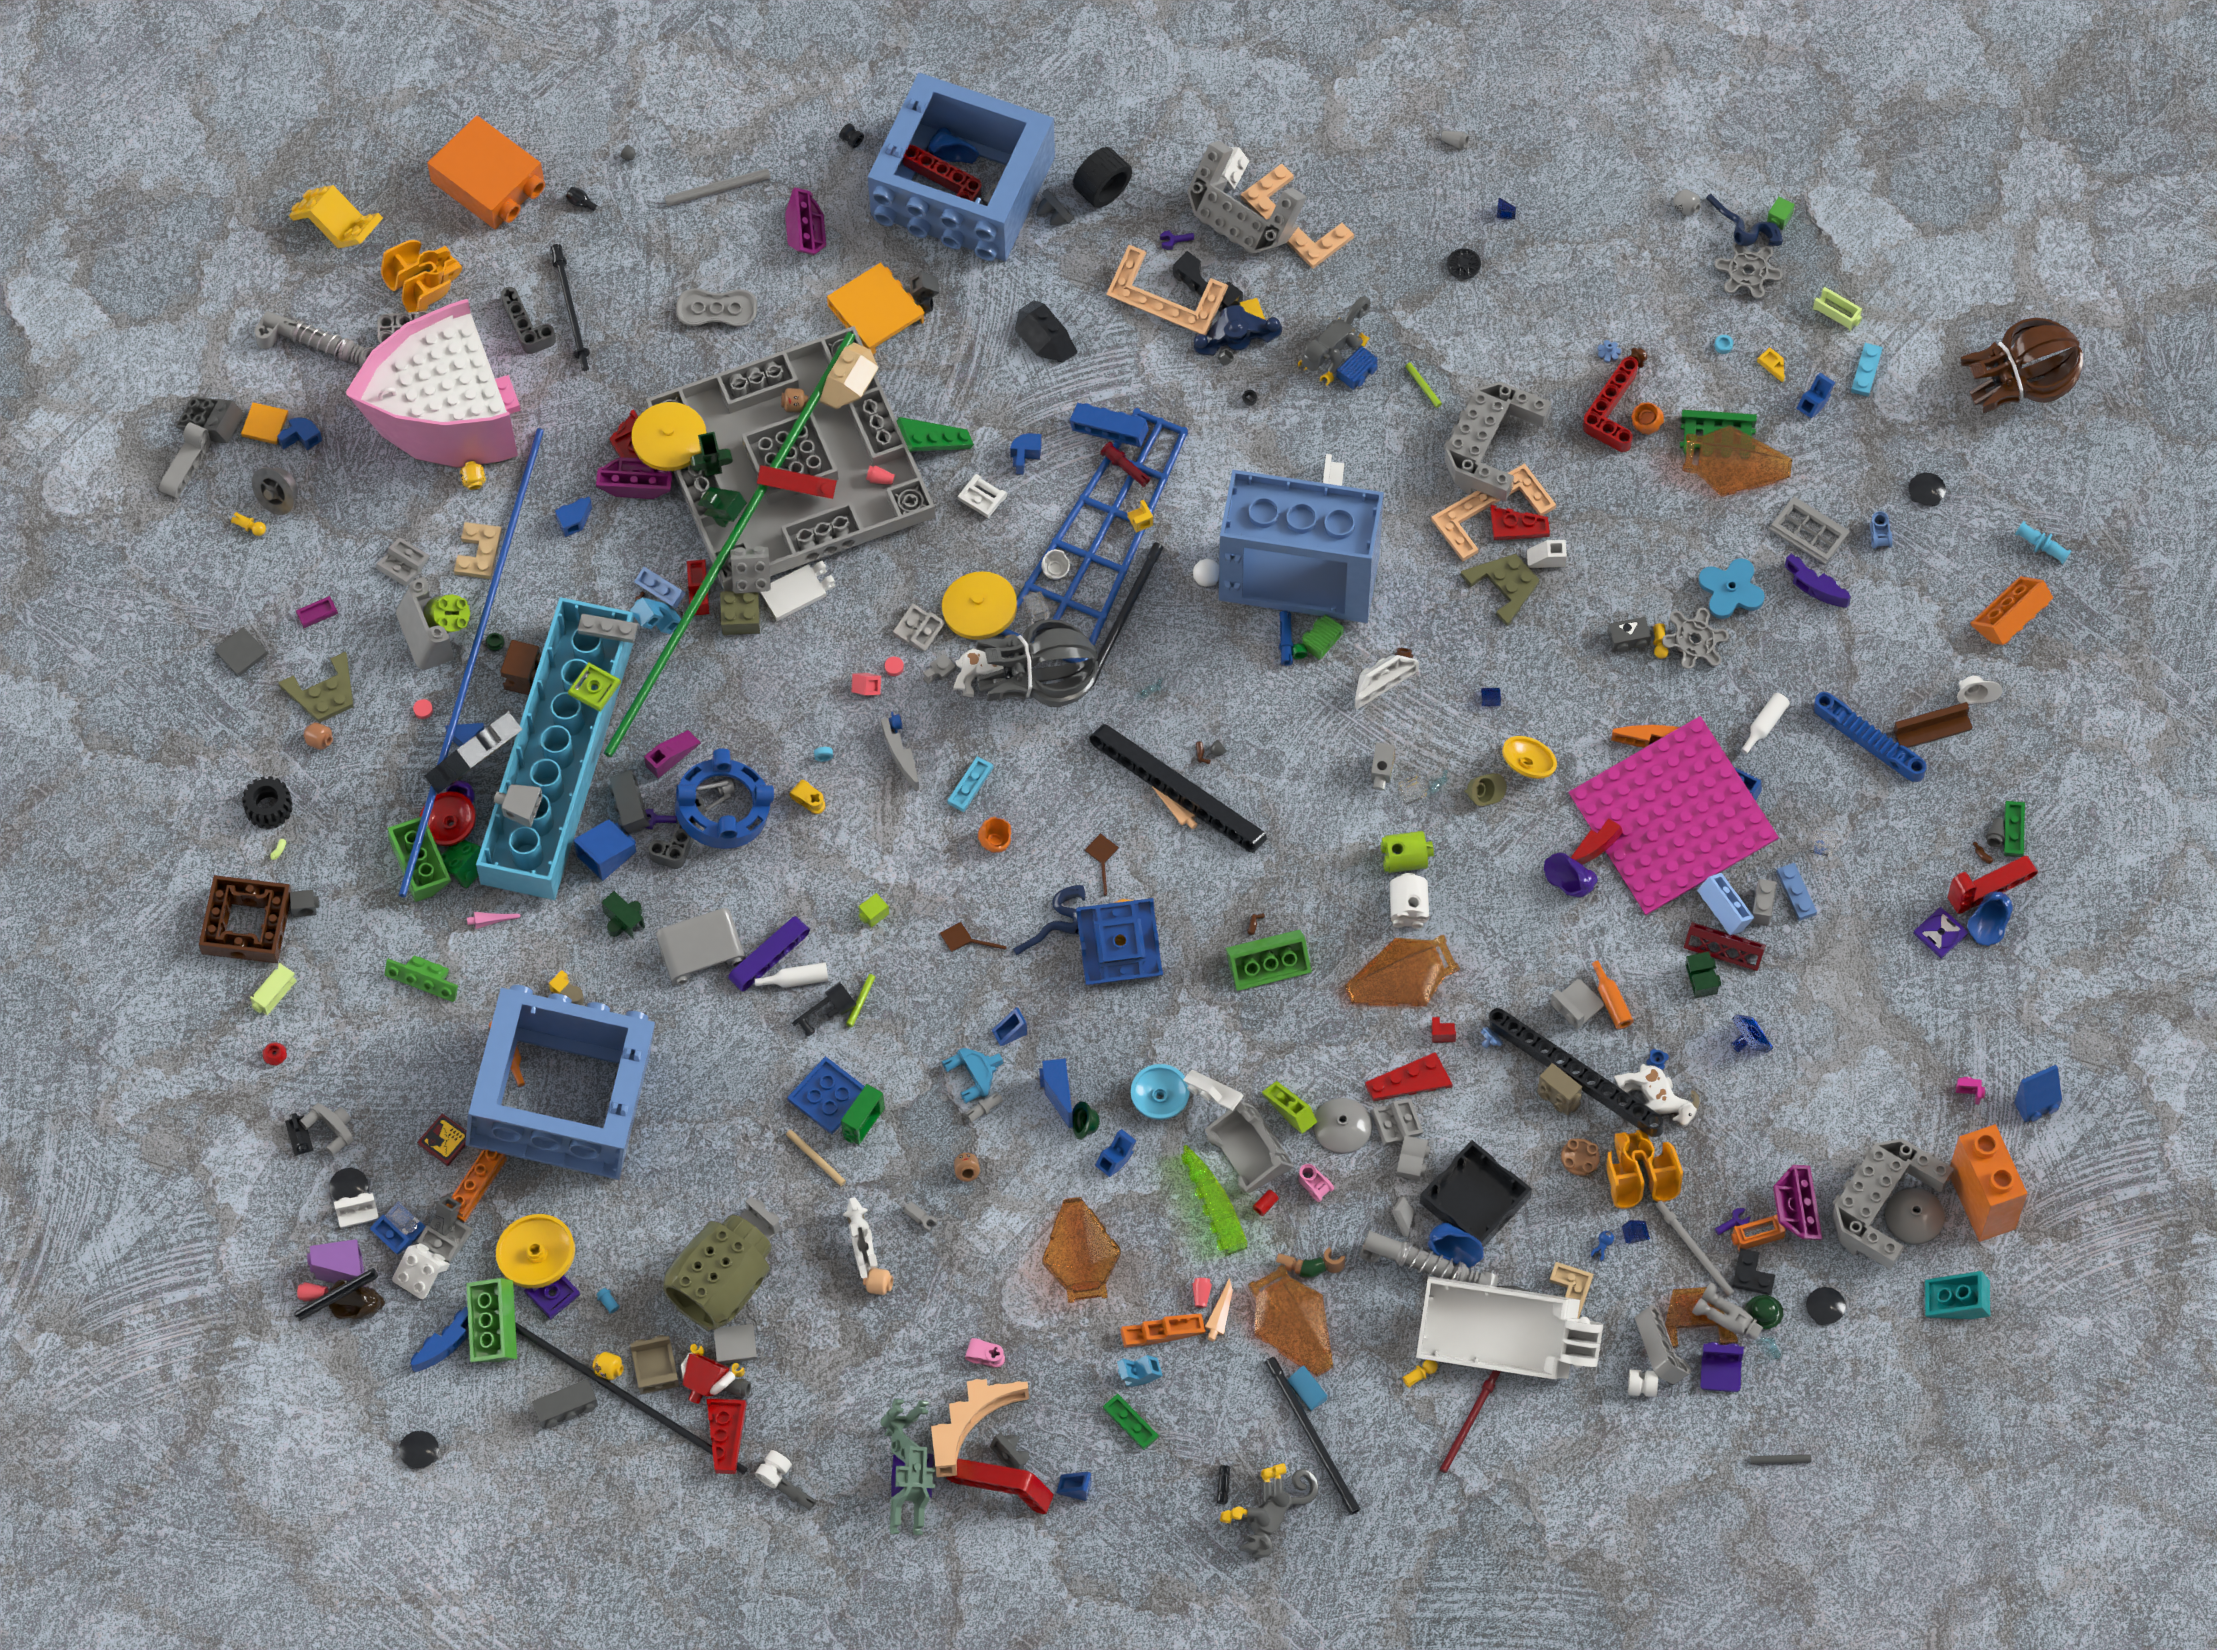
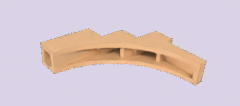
(965, 1415)

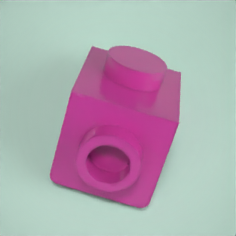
(1971, 1086)

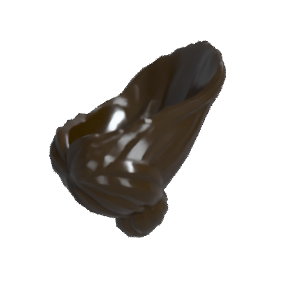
(358, 1304)

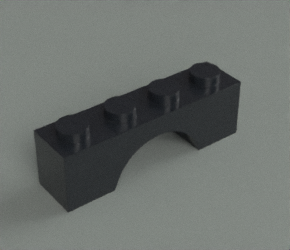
(1188, 270)

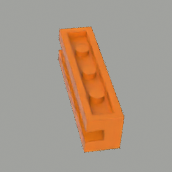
(477, 1182)

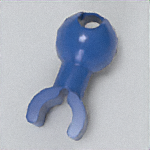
(1604, 1242)

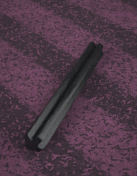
(336, 1294)

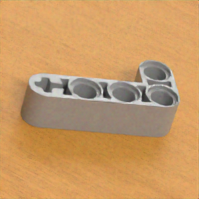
(395, 322)
(187, 460)
(1659, 1347)

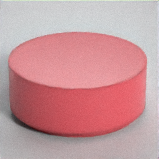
(894, 666)
(423, 709)

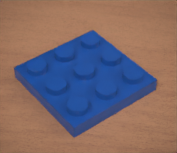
(826, 1094)

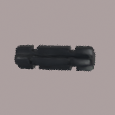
(1223, 1484)

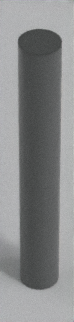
(1780, 1459)

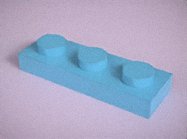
(1866, 369)
(970, 784)

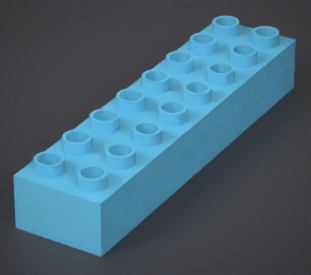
(554, 753)

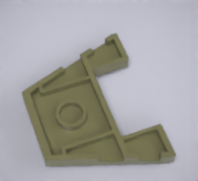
(1510, 577)
(326, 697)

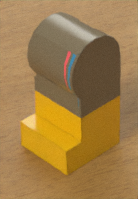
(561, 985)

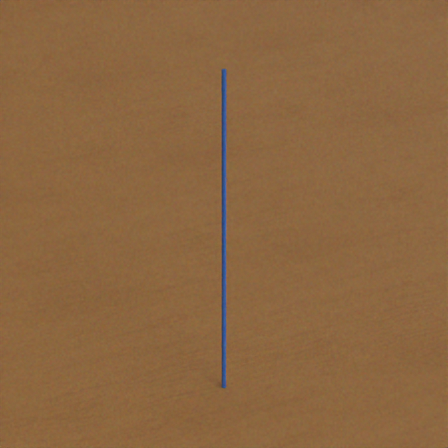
(472, 657)

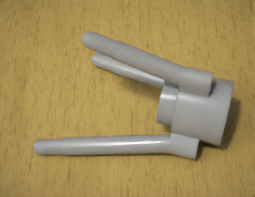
(723, 787)

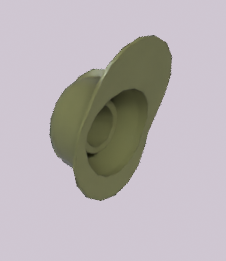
(1486, 789)

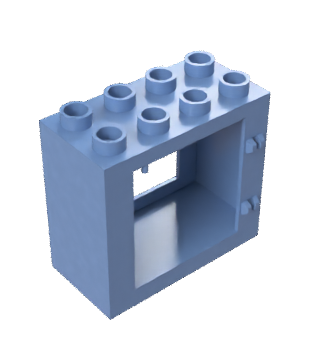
(998, 132)
(1300, 546)
(572, 1029)

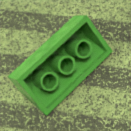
(429, 871)
(1268, 959)
(491, 1320)

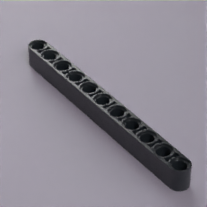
(1178, 788)
(1572, 1064)

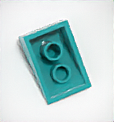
(1958, 1296)

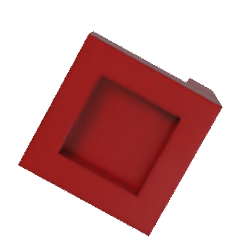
(1442, 1031)

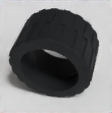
(1102, 177)

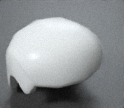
(1055, 564)
(1206, 572)

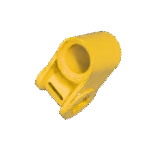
(808, 797)

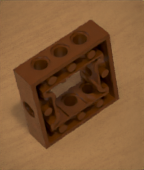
(231, 891)

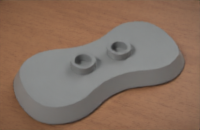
(732, 307)

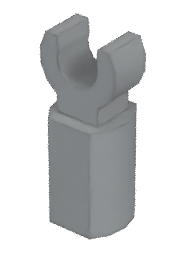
(919, 1216)

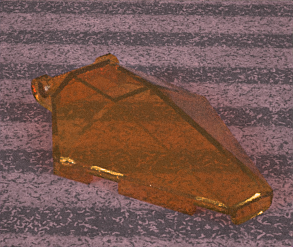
(1735, 461)
(1403, 973)
(1080, 1252)
(1293, 1321)

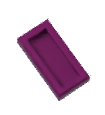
(316, 612)

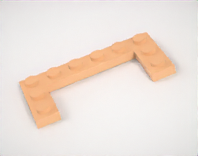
(1312, 253)
(1196, 321)
(1449, 519)

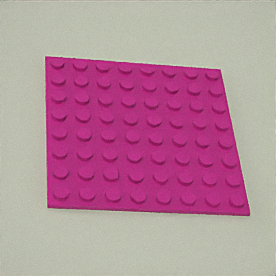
(1678, 814)

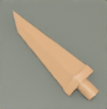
(1181, 814)
(1218, 1318)

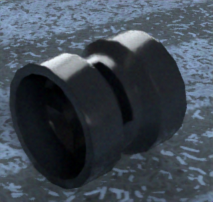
(850, 135)

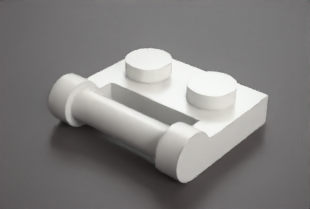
(978, 499)

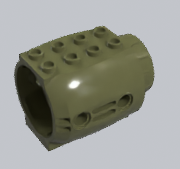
(718, 1272)

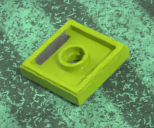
(598, 677)

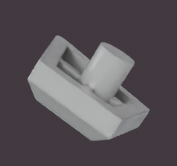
(1403, 1214)

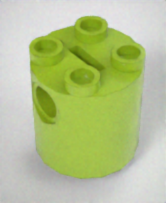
(447, 611)
(1412, 852)

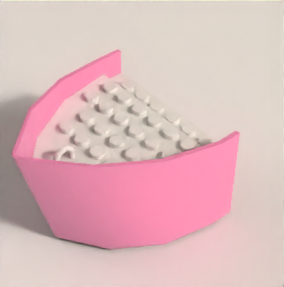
(437, 393)

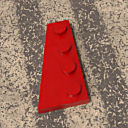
(1409, 1079)
(726, 1429)

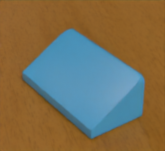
(1307, 1388)

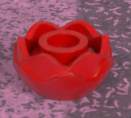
(274, 1059)

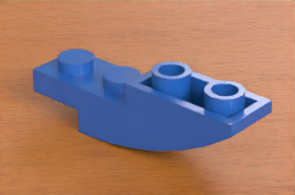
(439, 1347)

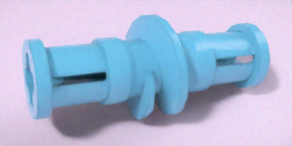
(2043, 542)

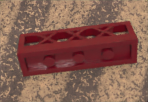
(1730, 941)

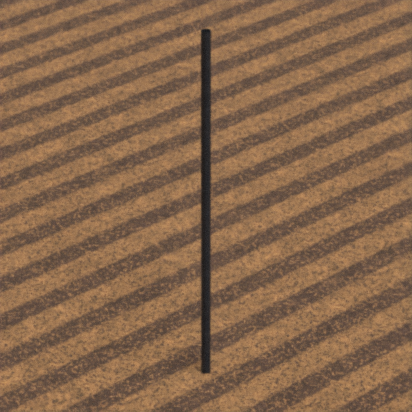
(619, 1392)

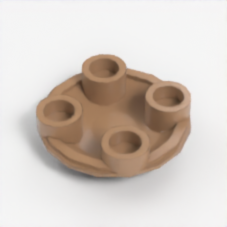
(1580, 1156)

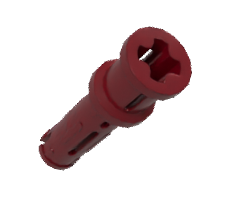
(1119, 459)

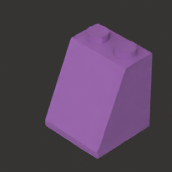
(336, 1261)

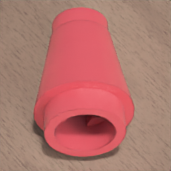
(879, 476)
(310, 1291)
(1201, 1291)

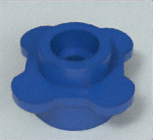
(895, 722)
(1654, 1054)

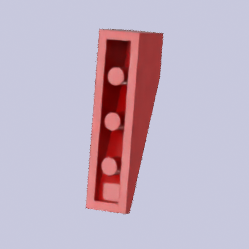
(796, 481)

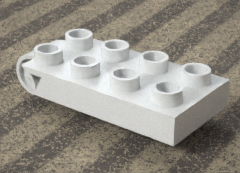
(1505, 1330)

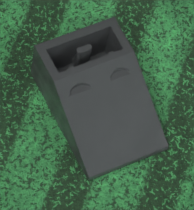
(215, 415)

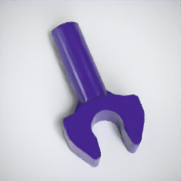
(1174, 239)
(659, 818)
(1735, 1221)

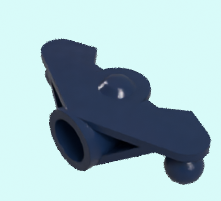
(1236, 330)

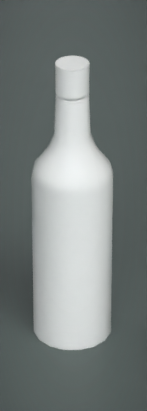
(1766, 720)
(796, 976)

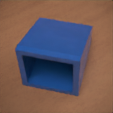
(604, 848)

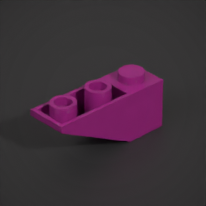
(670, 752)

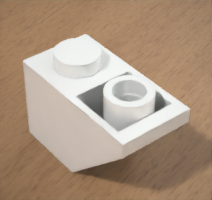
(1547, 554)

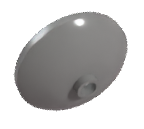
(1340, 1136)
(1912, 1226)

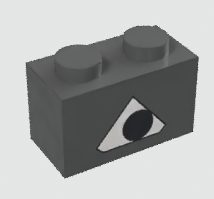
(1629, 634)

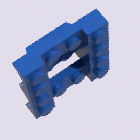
(1097, 933)

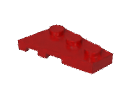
(1515, 525)

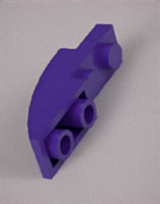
(1821, 587)

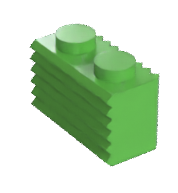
(1322, 636)

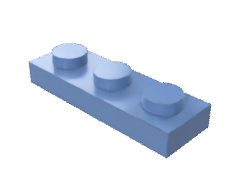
(660, 587)
(1796, 891)

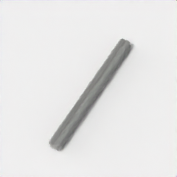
(717, 187)

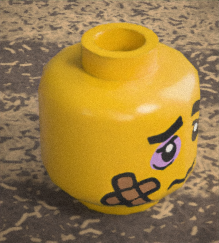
(608, 1365)

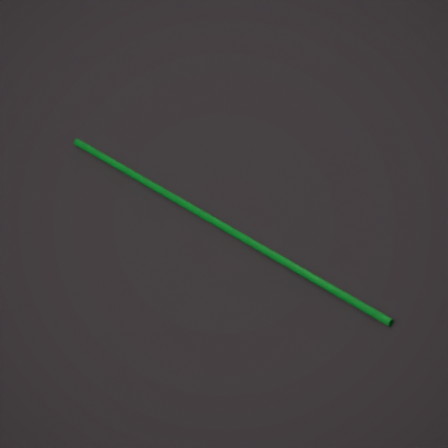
(721, 558)

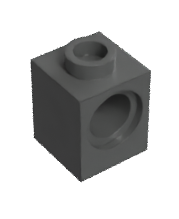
(924, 285)
(304, 903)

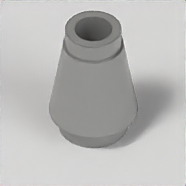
(1455, 138)

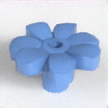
(1609, 351)
(1491, 1038)

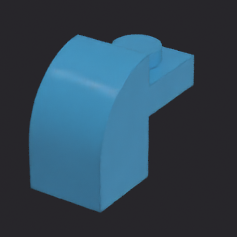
(1139, 1371)

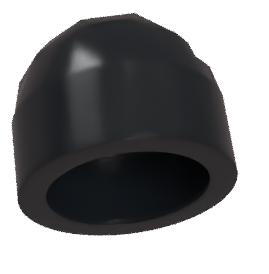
(927, 303)
(1252, 394)

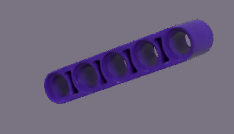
(769, 953)

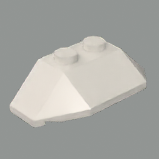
(1383, 677)

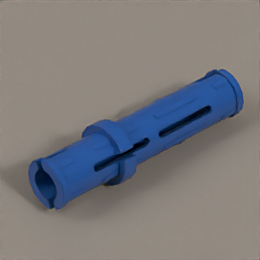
(1285, 644)

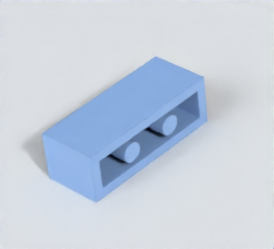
(1725, 904)

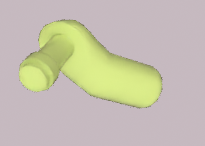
(280, 848)

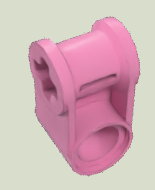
(1317, 1184)
(982, 1352)

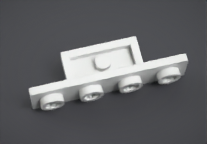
(1212, 1090)

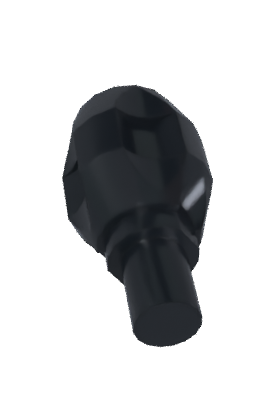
(580, 198)

